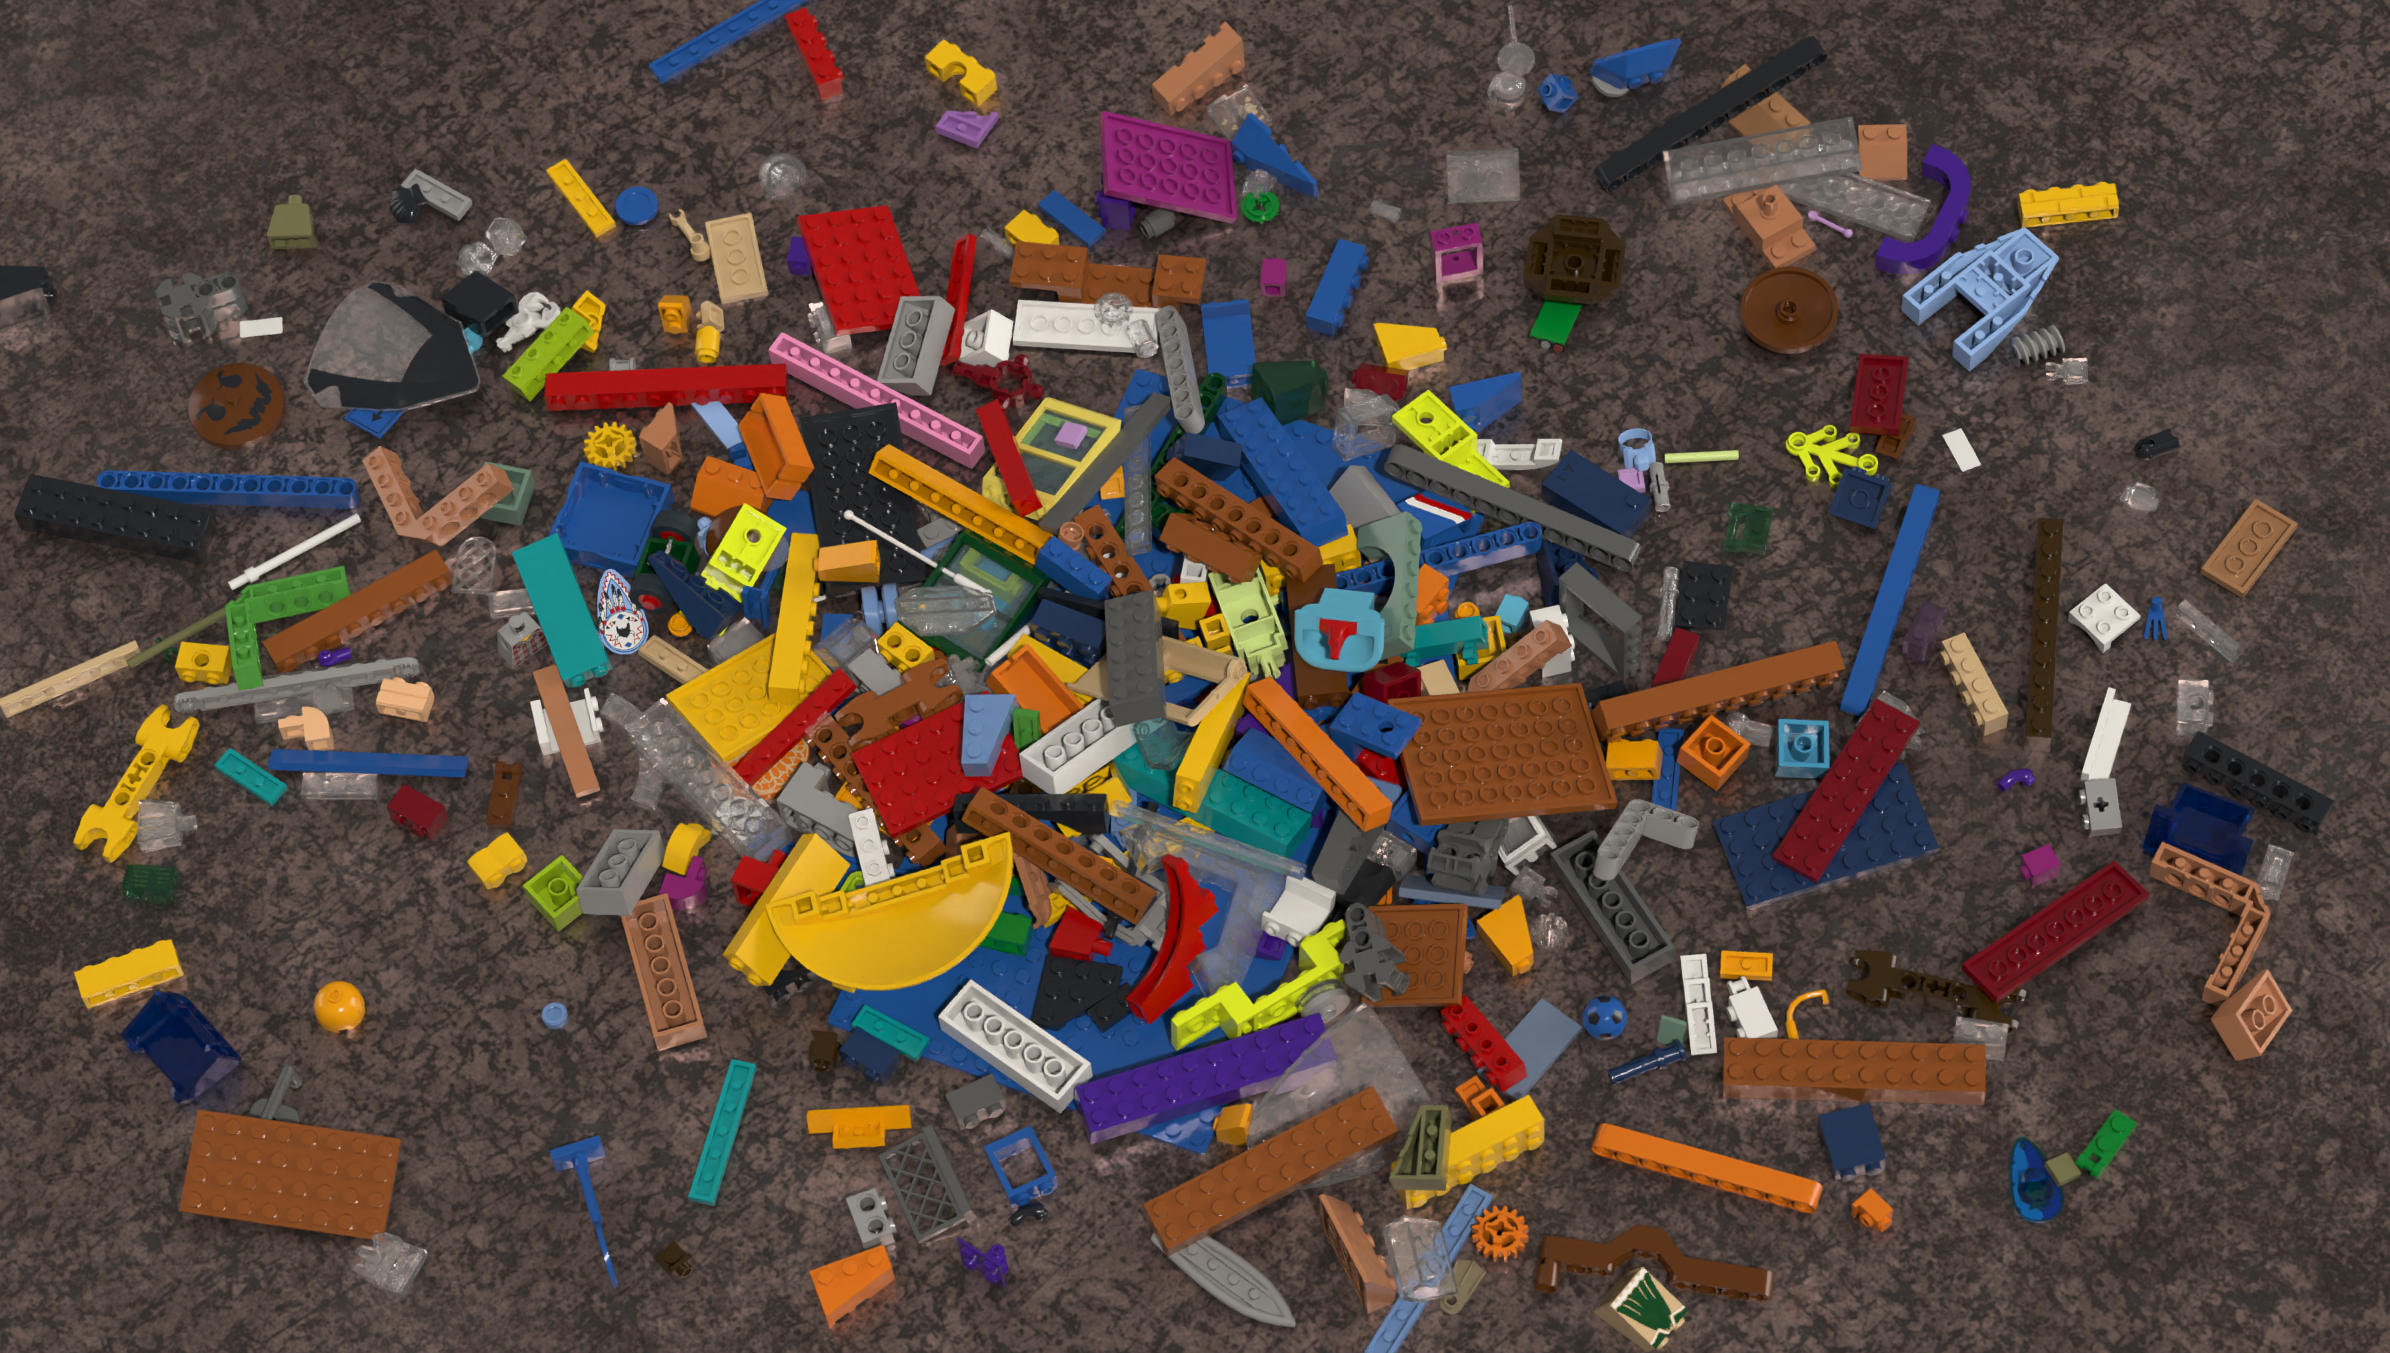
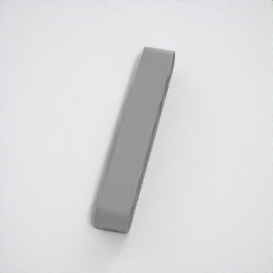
(1180, 370)

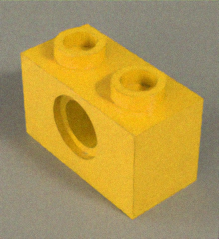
(193, 655)

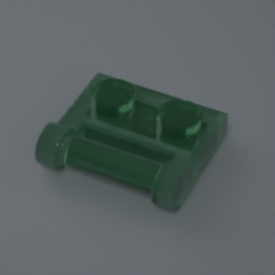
(1755, 530)

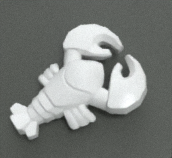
(528, 320)

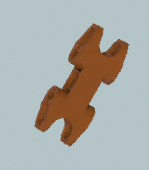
(914, 697)

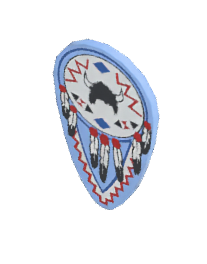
(620, 622)

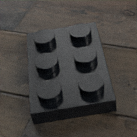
(1704, 597)

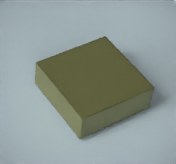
(2062, 1169)

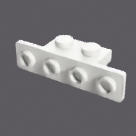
(871, 848)

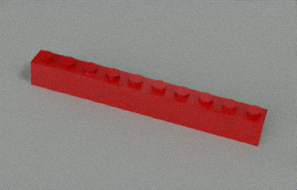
(664, 385)

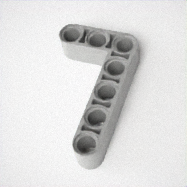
(1647, 820)

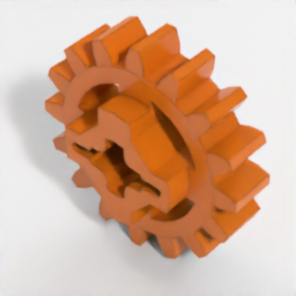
(1508, 1242)

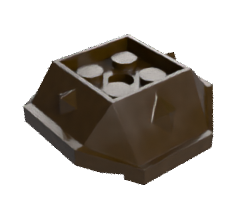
(1578, 243)

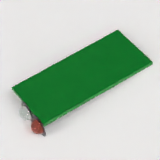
(1555, 324)

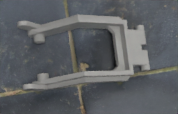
(1152, 924)

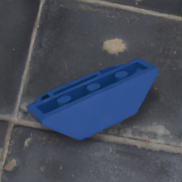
(1637, 65)

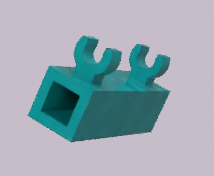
(1448, 638)

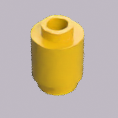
(707, 344)

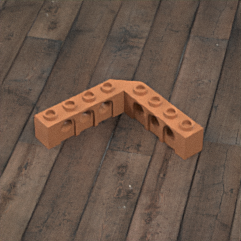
(447, 516)
(1522, 659)
(2228, 892)

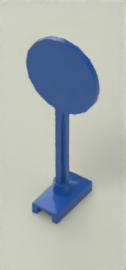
(797, 517)
(578, 1157)

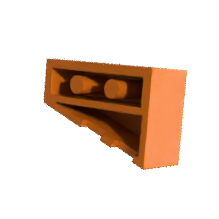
(851, 1281)

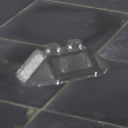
(944, 609)

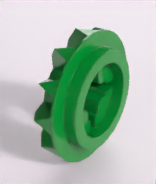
(1271, 207)

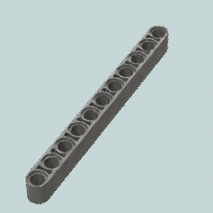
(1512, 507)

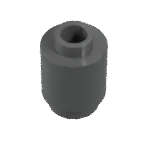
(1157, 222)

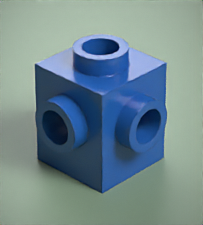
(1557, 93)

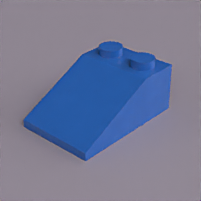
(1485, 400)

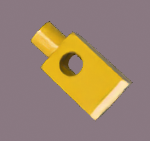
(1185, 603)

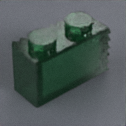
(150, 884)

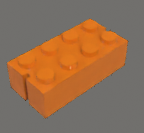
(776, 447)
(1035, 688)

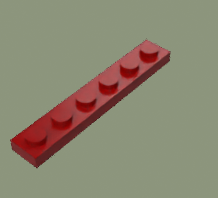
(958, 294)
(795, 727)

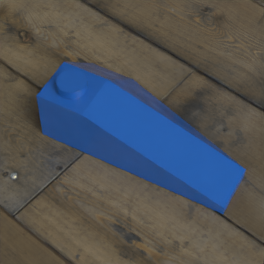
(1259, 151)

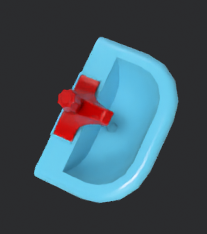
(1340, 631)

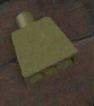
(292, 225)

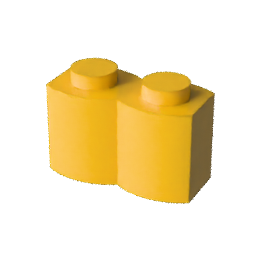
(497, 861)

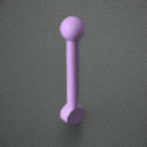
(1813, 216)

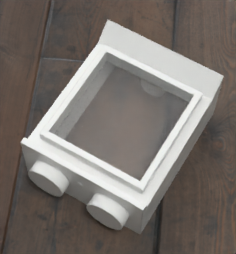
(1522, 840)

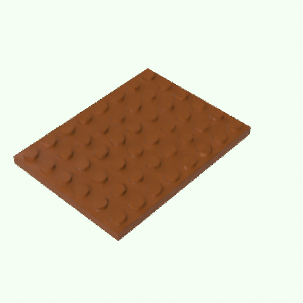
(1504, 755)

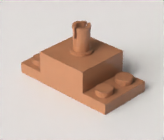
(1771, 225)

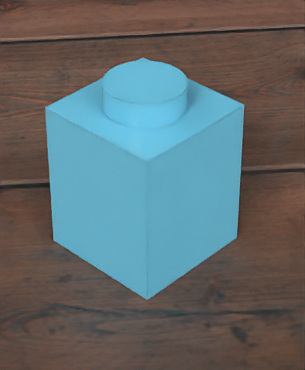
(1513, 613)

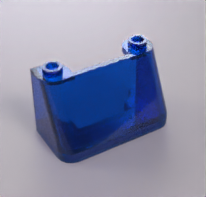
(181, 1044)

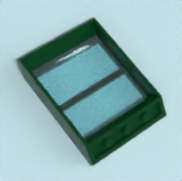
(1013, 587)

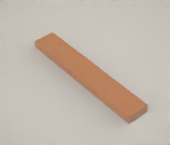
(566, 731)

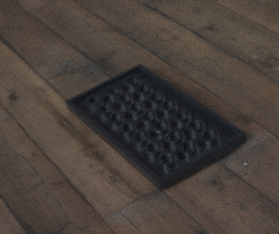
(842, 454)

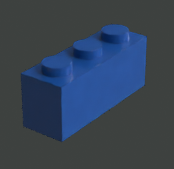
(1073, 570)

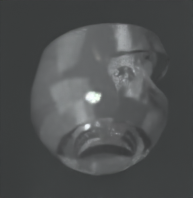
(1507, 90)

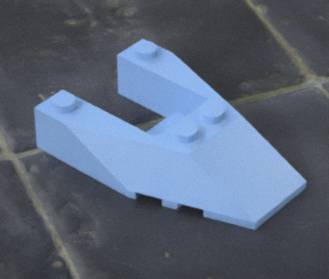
(1996, 279)

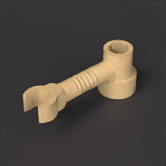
(699, 248)

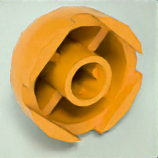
(339, 1006)

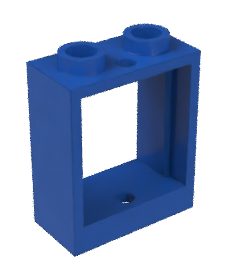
(1010, 1146)

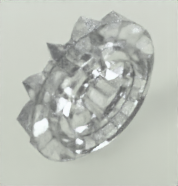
(1119, 302)

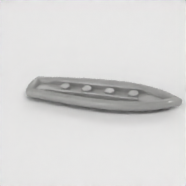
(1232, 1281)

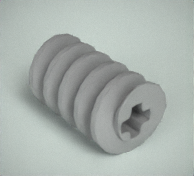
(2035, 344)

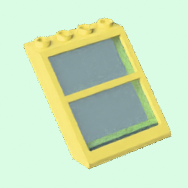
(1053, 466)

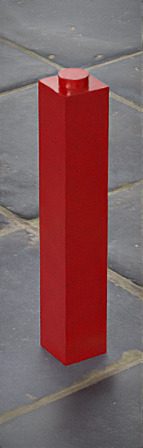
(1009, 458)

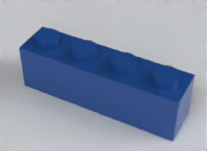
(1336, 287)

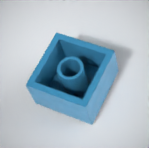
(1801, 748)

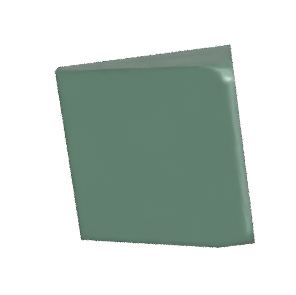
(1670, 1030)

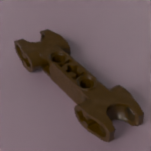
(1887, 982)

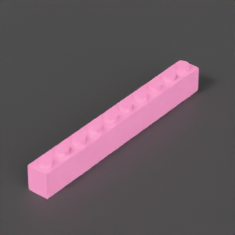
(862, 391)

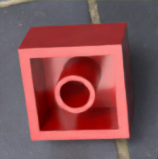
(754, 877)

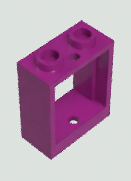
(1457, 264)

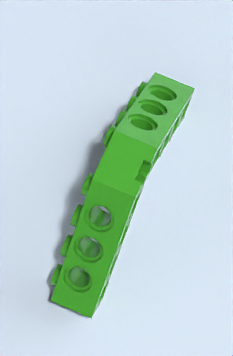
(274, 601)

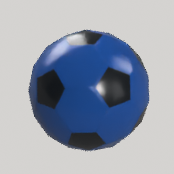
(1604, 1017)

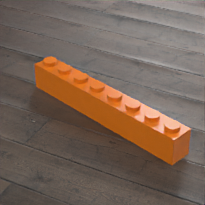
(1317, 754)

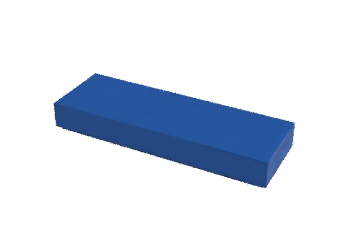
(1071, 218)

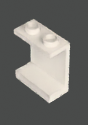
(585, 717)
(1299, 911)

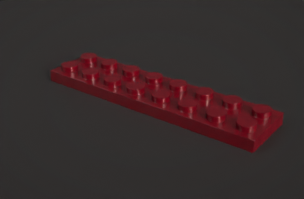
(1846, 791)
(2055, 931)

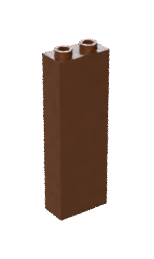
(1314, 685)

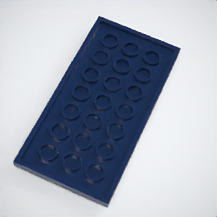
(1886, 835)

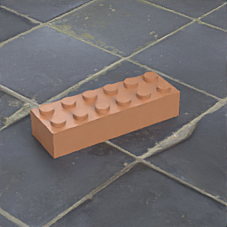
(663, 973)

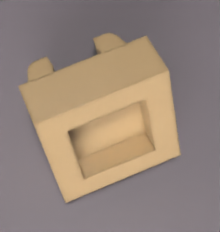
(711, 316)

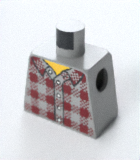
(520, 639)

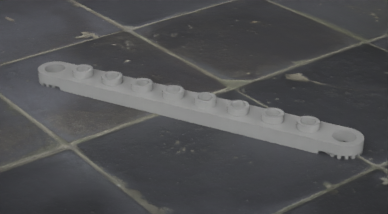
(296, 685)

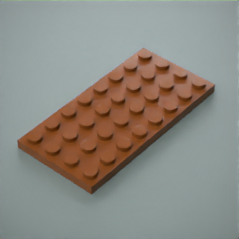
(290, 1175)

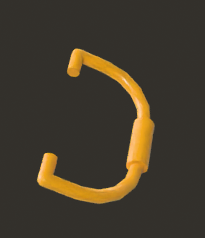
(1790, 1024)

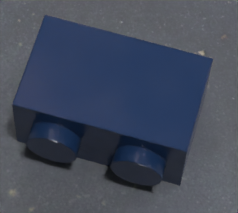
(870, 1056)

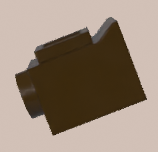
(824, 1051)

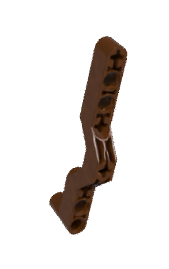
(1650, 1244)

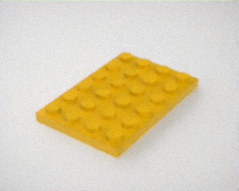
(732, 700)

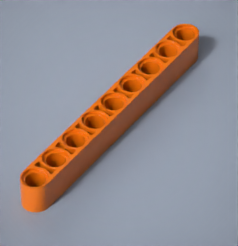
(1707, 1168)

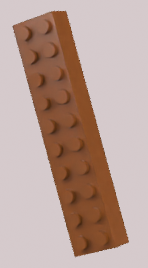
(1717, 692)
(1854, 1071)
(1270, 1171)

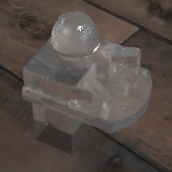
(959, 672)

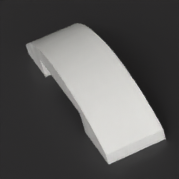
(1520, 456)

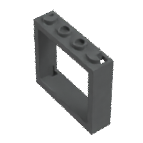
(1580, 587)

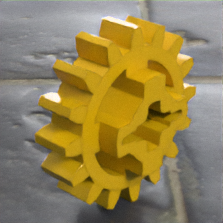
(610, 446)

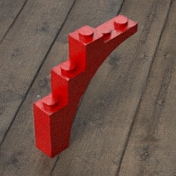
(1168, 976)

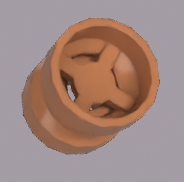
(1072, 535)

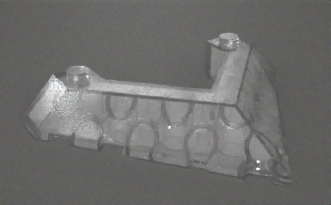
(1252, 893)

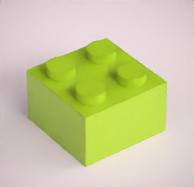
(555, 893)

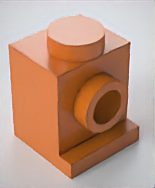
(1872, 1211)

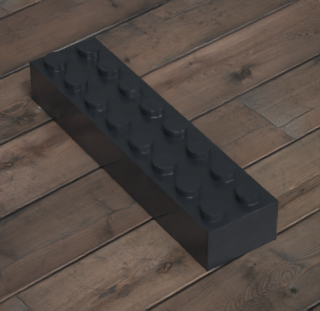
(116, 519)

